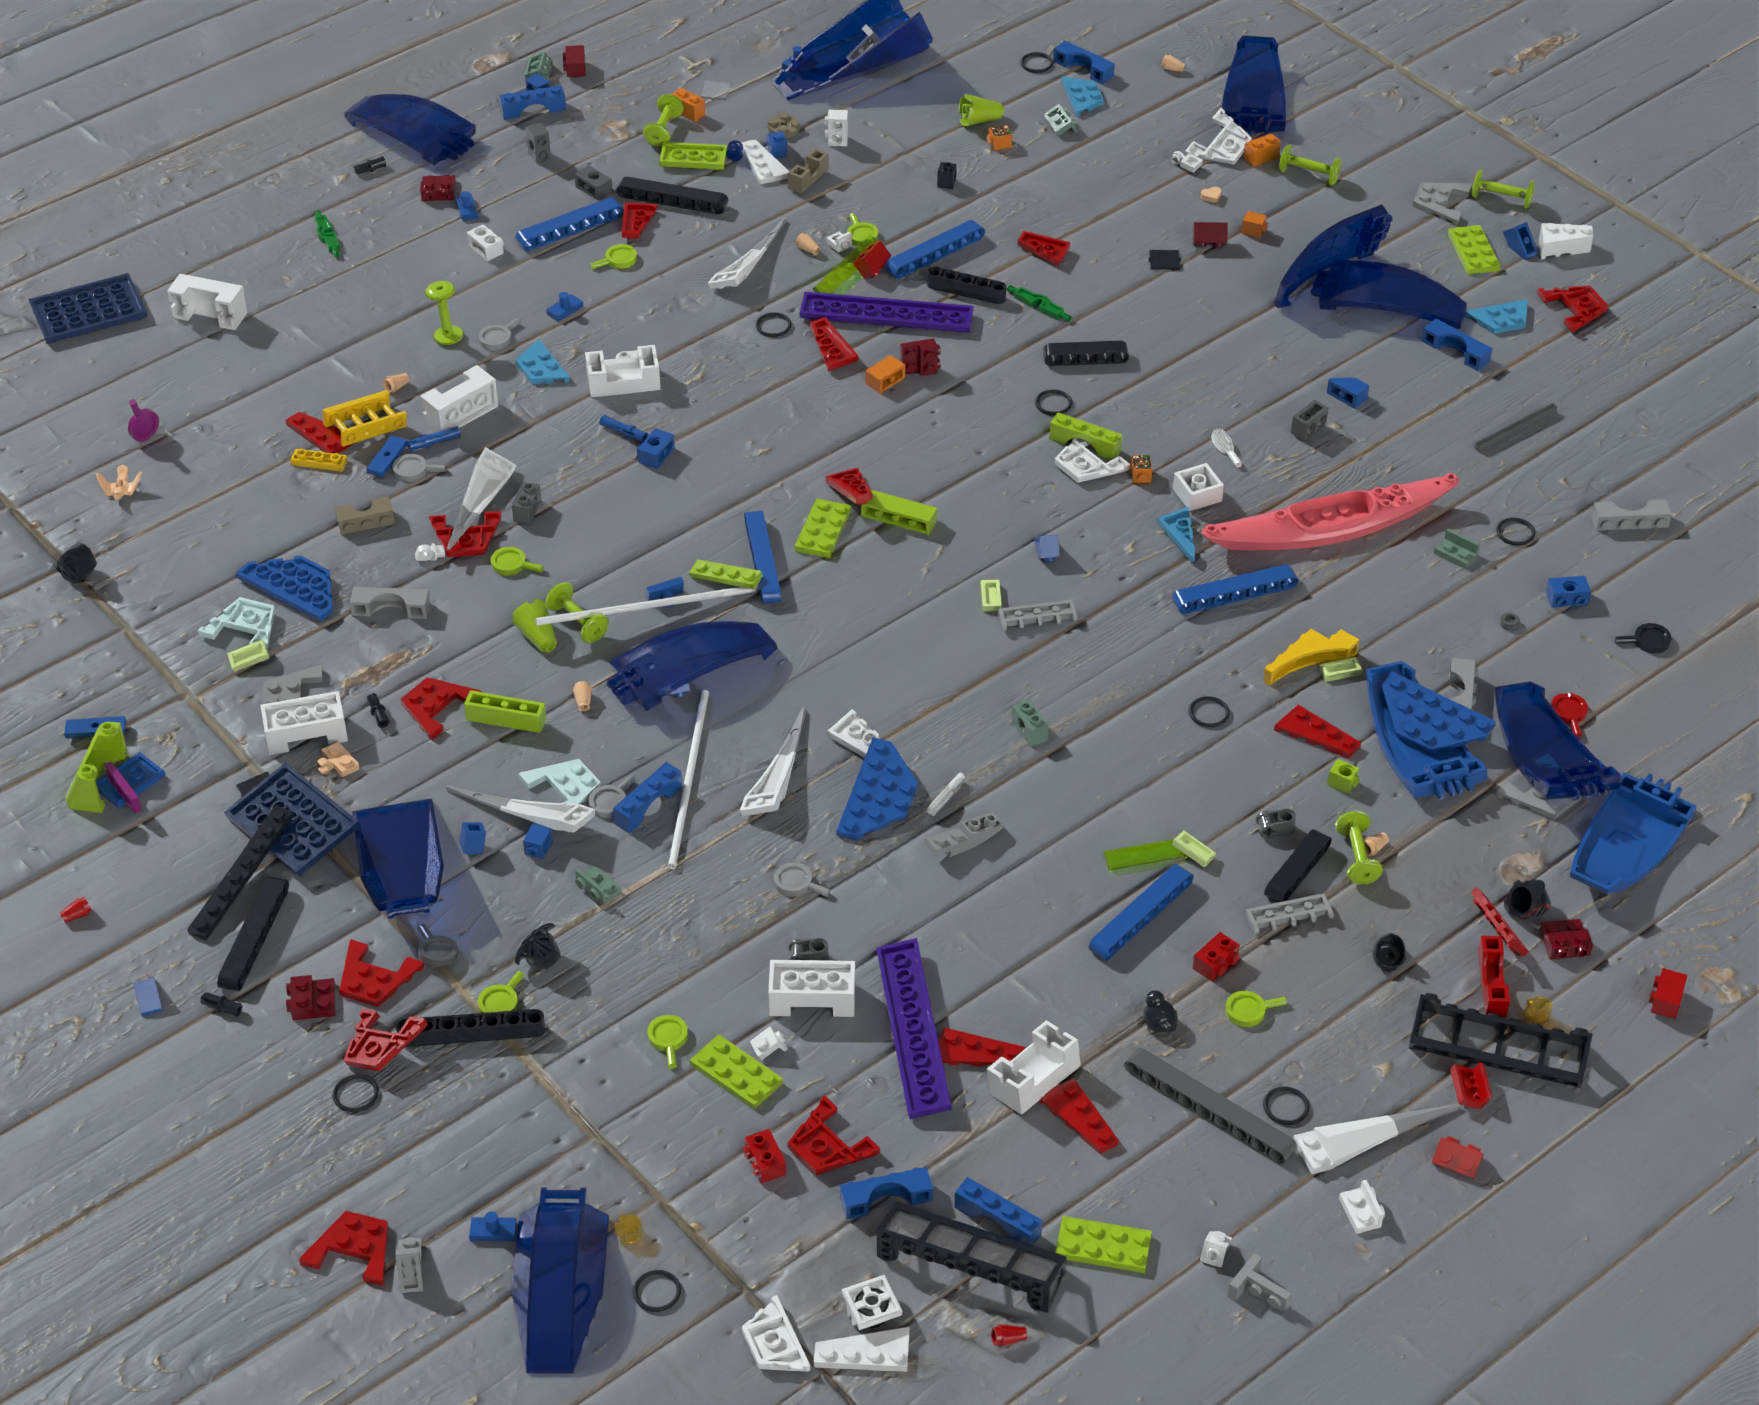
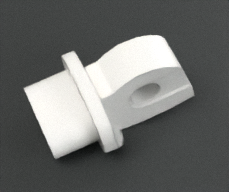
(428, 552)

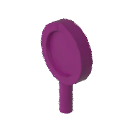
(143, 422)

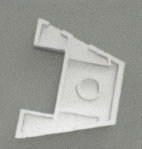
(1228, 144)
(1084, 465)

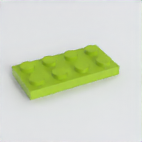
(693, 155)
(1473, 249)
(822, 528)
(736, 1071)
(1104, 1244)

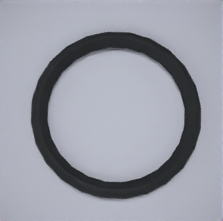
(1037, 54)
(773, 334)
(1053, 391)
(1514, 542)
(1209, 724)
(349, 1109)
(1287, 1122)
(658, 1272)

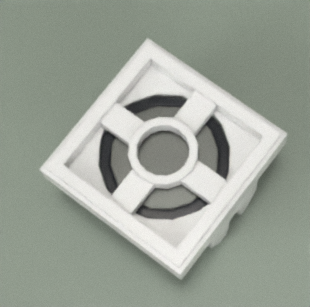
(873, 1303)

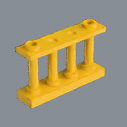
(360, 407)

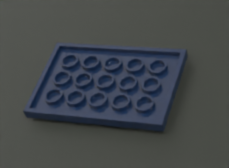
(87, 308)
(312, 832)

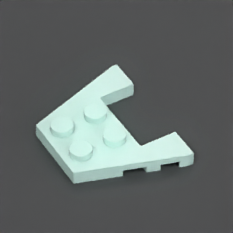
(243, 616)
(570, 779)

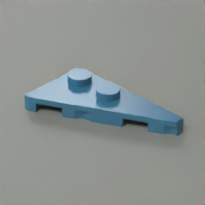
(1178, 528)

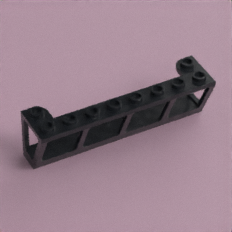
(1577, 1037)

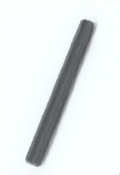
(1515, 427)

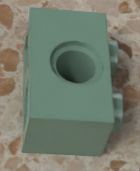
(1030, 722)

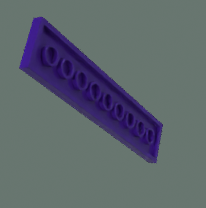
(887, 312)
(913, 1029)

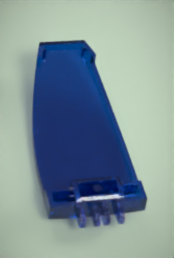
(1256, 87)
(417, 123)
(1349, 238)
(1388, 289)
(683, 655)
(1533, 730)

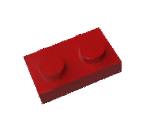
(1471, 1085)
(1458, 1157)

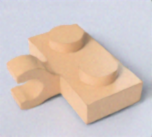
(337, 758)

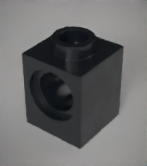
(946, 175)

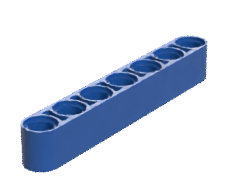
(569, 224)
(934, 249)
(762, 556)
(1235, 589)
(1141, 912)

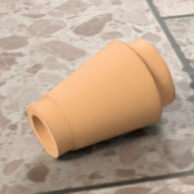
(1172, 64)
(807, 244)
(395, 382)
(582, 693)
(1375, 843)

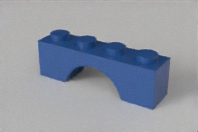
(1068, 54)
(514, 103)
(1439, 335)
(632, 809)
(910, 1185)
(976, 1200)

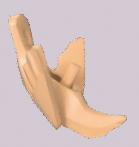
(121, 486)

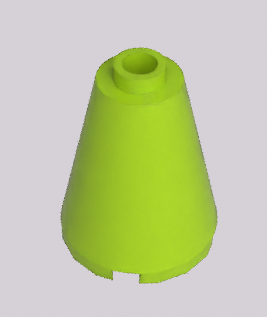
(979, 110)
(525, 621)

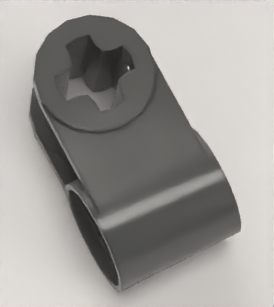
(1277, 822)
(809, 949)

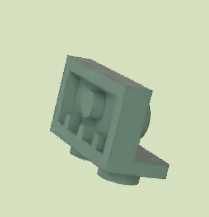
(539, 64)
(1060, 120)
(1457, 549)
(597, 885)

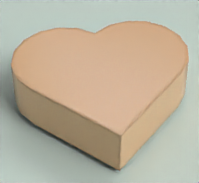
(1211, 195)

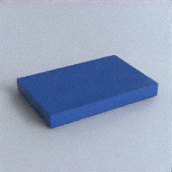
(138, 773)

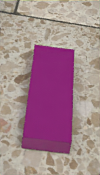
(122, 787)

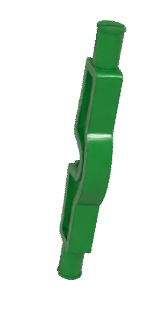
(326, 234)
(1045, 307)

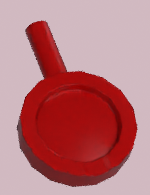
(1571, 710)

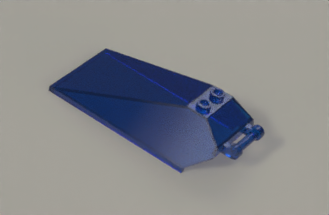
(400, 856)

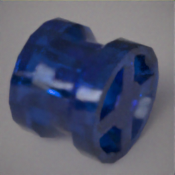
(736, 154)

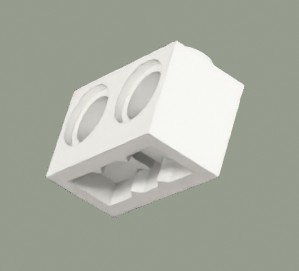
(839, 128)
(485, 242)

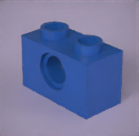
(655, 448)
(1568, 591)

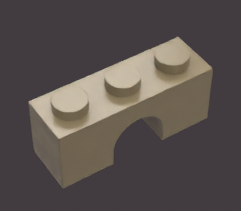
(801, 177)
(378, 515)

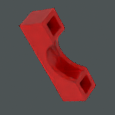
(1494, 991)

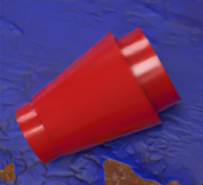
(76, 910)
(1007, 1334)

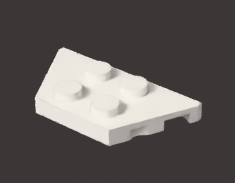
(774, 1340)

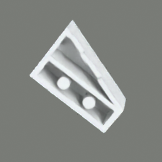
(1564, 238)

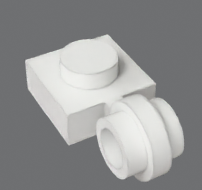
(1187, 162)

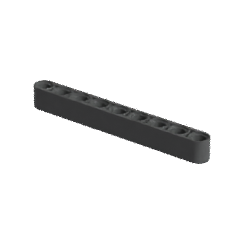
(1211, 1106)

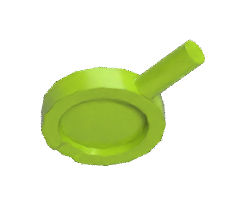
(861, 230)
(618, 257)
(511, 561)
(500, 997)
(1249, 1008)
(667, 1035)

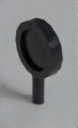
(1649, 638)

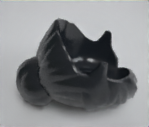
(1391, 946)
(1155, 1018)

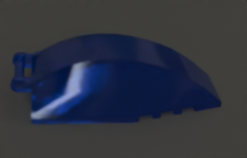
(558, 1278)

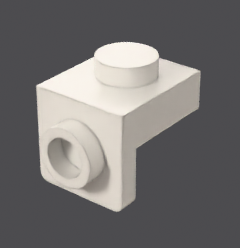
(840, 241)
(768, 1042)
(1215, 1248)

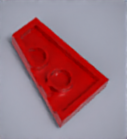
(636, 218)
(1044, 247)

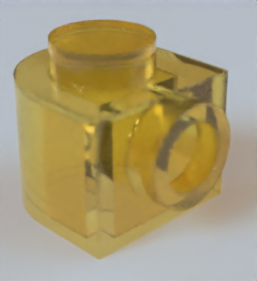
(1538, 1010)
(629, 1229)

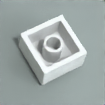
(1198, 486)

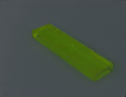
(1141, 855)

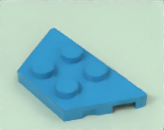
(1082, 94)
(1501, 317)
(540, 365)

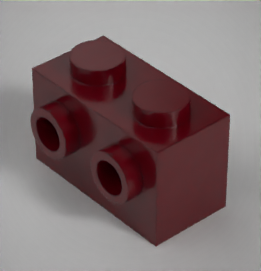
(574, 61)
(1210, 234)

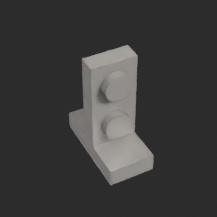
(870, 40)
(409, 1265)
(1258, 1285)

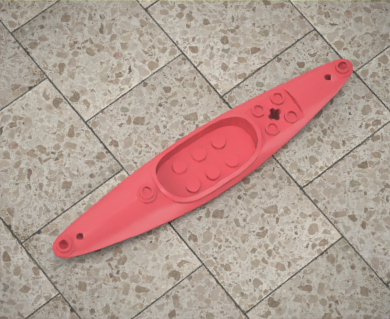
(1330, 517)

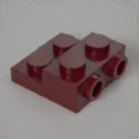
(438, 188)
(921, 357)
(1566, 939)
(310, 997)

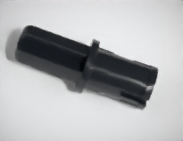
(370, 165)
(378, 710)
(221, 1004)

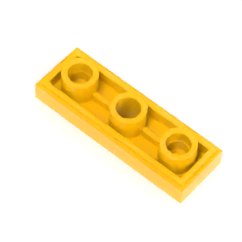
(319, 460)

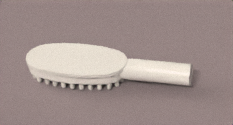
(1225, 445)
(942, 798)

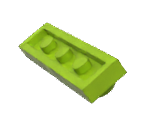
(726, 574)

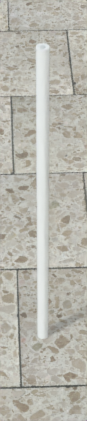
(643, 605)
(688, 780)

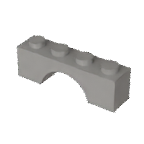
(1611, 517)
(368, 600)
(1462, 677)

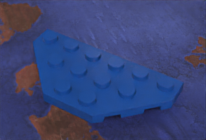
(294, 582)
(1430, 718)
(879, 793)

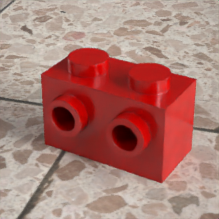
(872, 260)
(1216, 956)
(1669, 993)
(765, 1156)

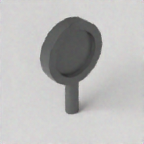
(437, 949)

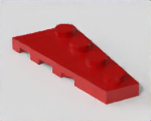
(832, 345)
(313, 430)
(851, 485)
(1317, 731)
(1502, 926)
(967, 1048)
(1079, 1113)

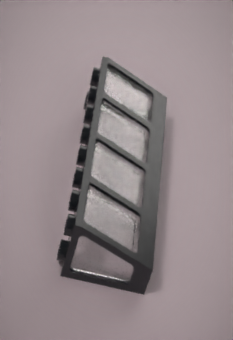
(972, 1252)

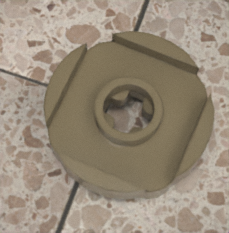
(784, 123)

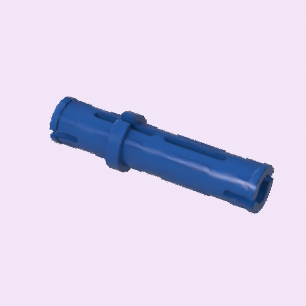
(629, 431)
(437, 437)

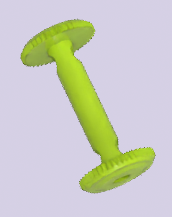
(669, 106)
(1287, 158)
(1503, 189)
(440, 292)
(560, 597)
(1363, 870)

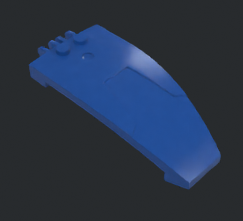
(1416, 768)
(1631, 834)

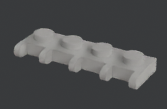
(1037, 613)
(1288, 911)

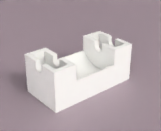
(209, 299)
(623, 374)
(462, 403)
(302, 720)
(811, 985)
(1035, 1069)

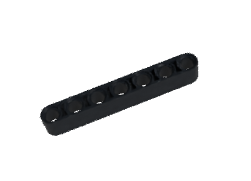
(672, 195)
(253, 934)
(479, 1027)

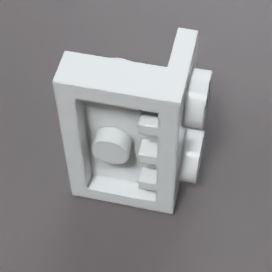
(1362, 1208)

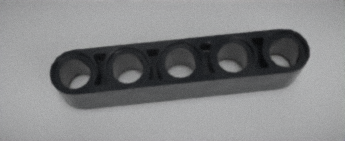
(966, 285)
(1085, 353)
(1298, 866)

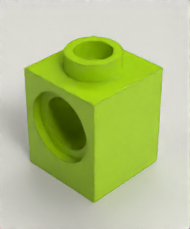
(1343, 776)

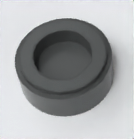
(1509, 621)

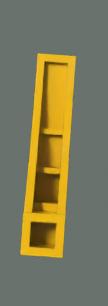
(1310, 650)

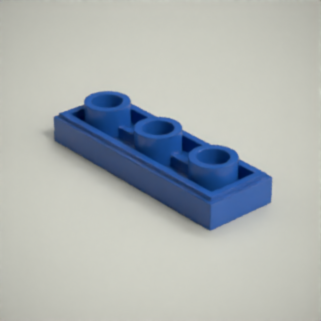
(386, 456)
(87, 727)

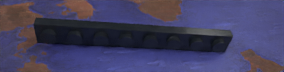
(240, 873)

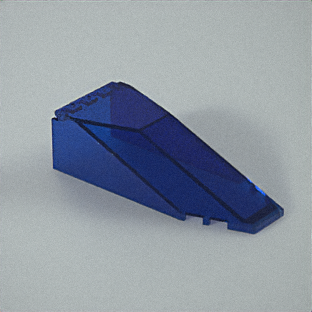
(824, 56)

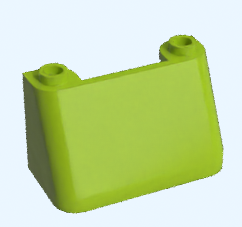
(105, 746)

